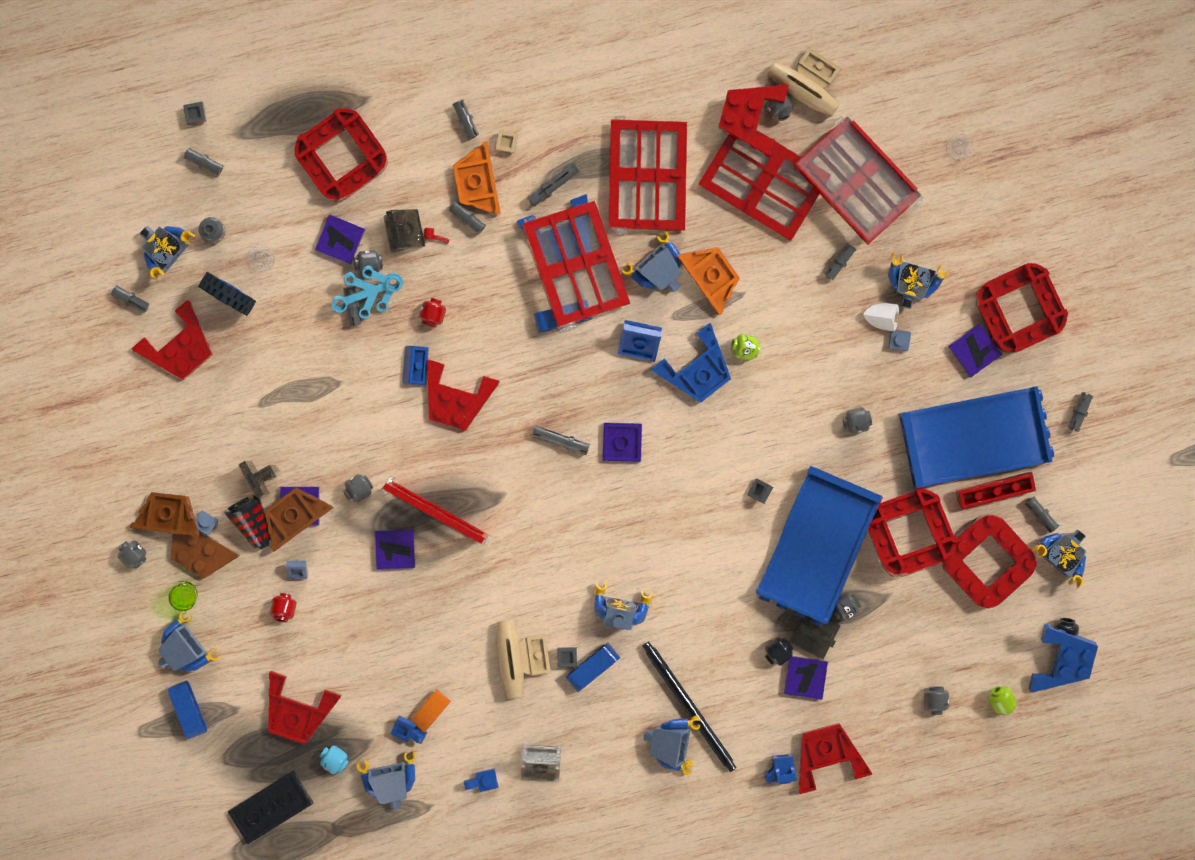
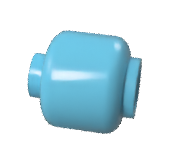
(333, 759)

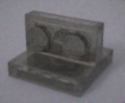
(403, 230)
(257, 478)
(813, 637)
(540, 763)

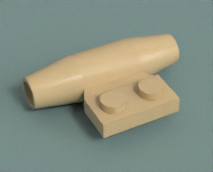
(809, 81)
(520, 657)

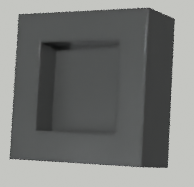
(195, 113)
(760, 491)
(567, 656)

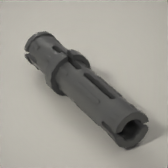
(553, 184)
(561, 440)

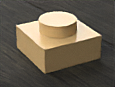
(506, 141)

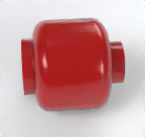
(432, 312)
(283, 608)

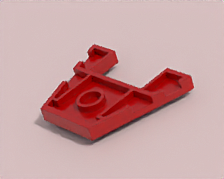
(743, 112)
(183, 352)
(453, 405)
(293, 718)
(824, 748)

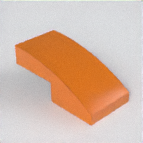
(430, 710)

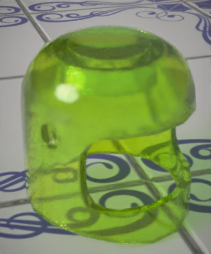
(179, 596)

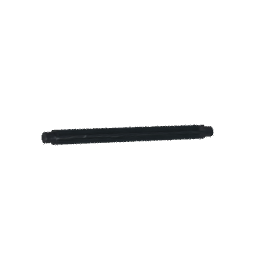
(689, 706)

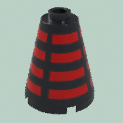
(250, 520)

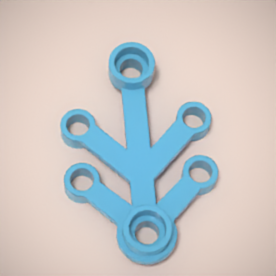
(370, 291)

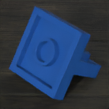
(640, 340)

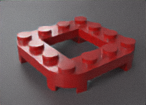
(325, 131)
(1046, 295)
(920, 559)
(1009, 581)

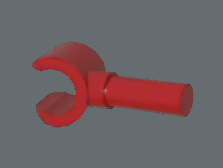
(429, 234)

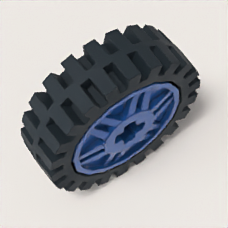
(227, 293)

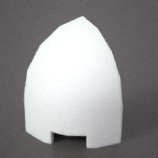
(882, 316)

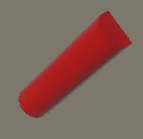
(995, 490)

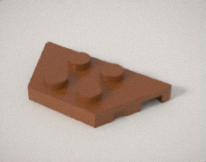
(167, 514)
(293, 515)
(200, 554)

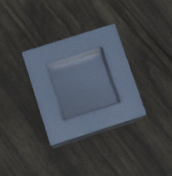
(899, 340)
(205, 523)
(297, 569)

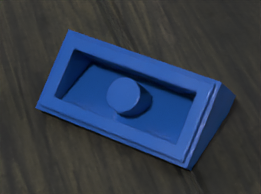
(415, 365)

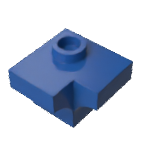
(781, 770)

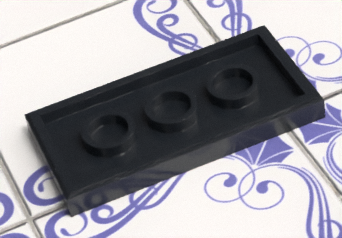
(270, 807)

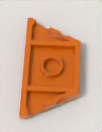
(476, 180)
(711, 274)

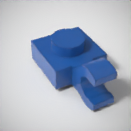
(405, 730)
(485, 781)

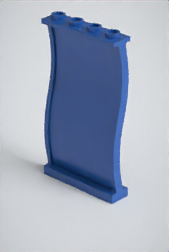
(976, 437)
(818, 545)

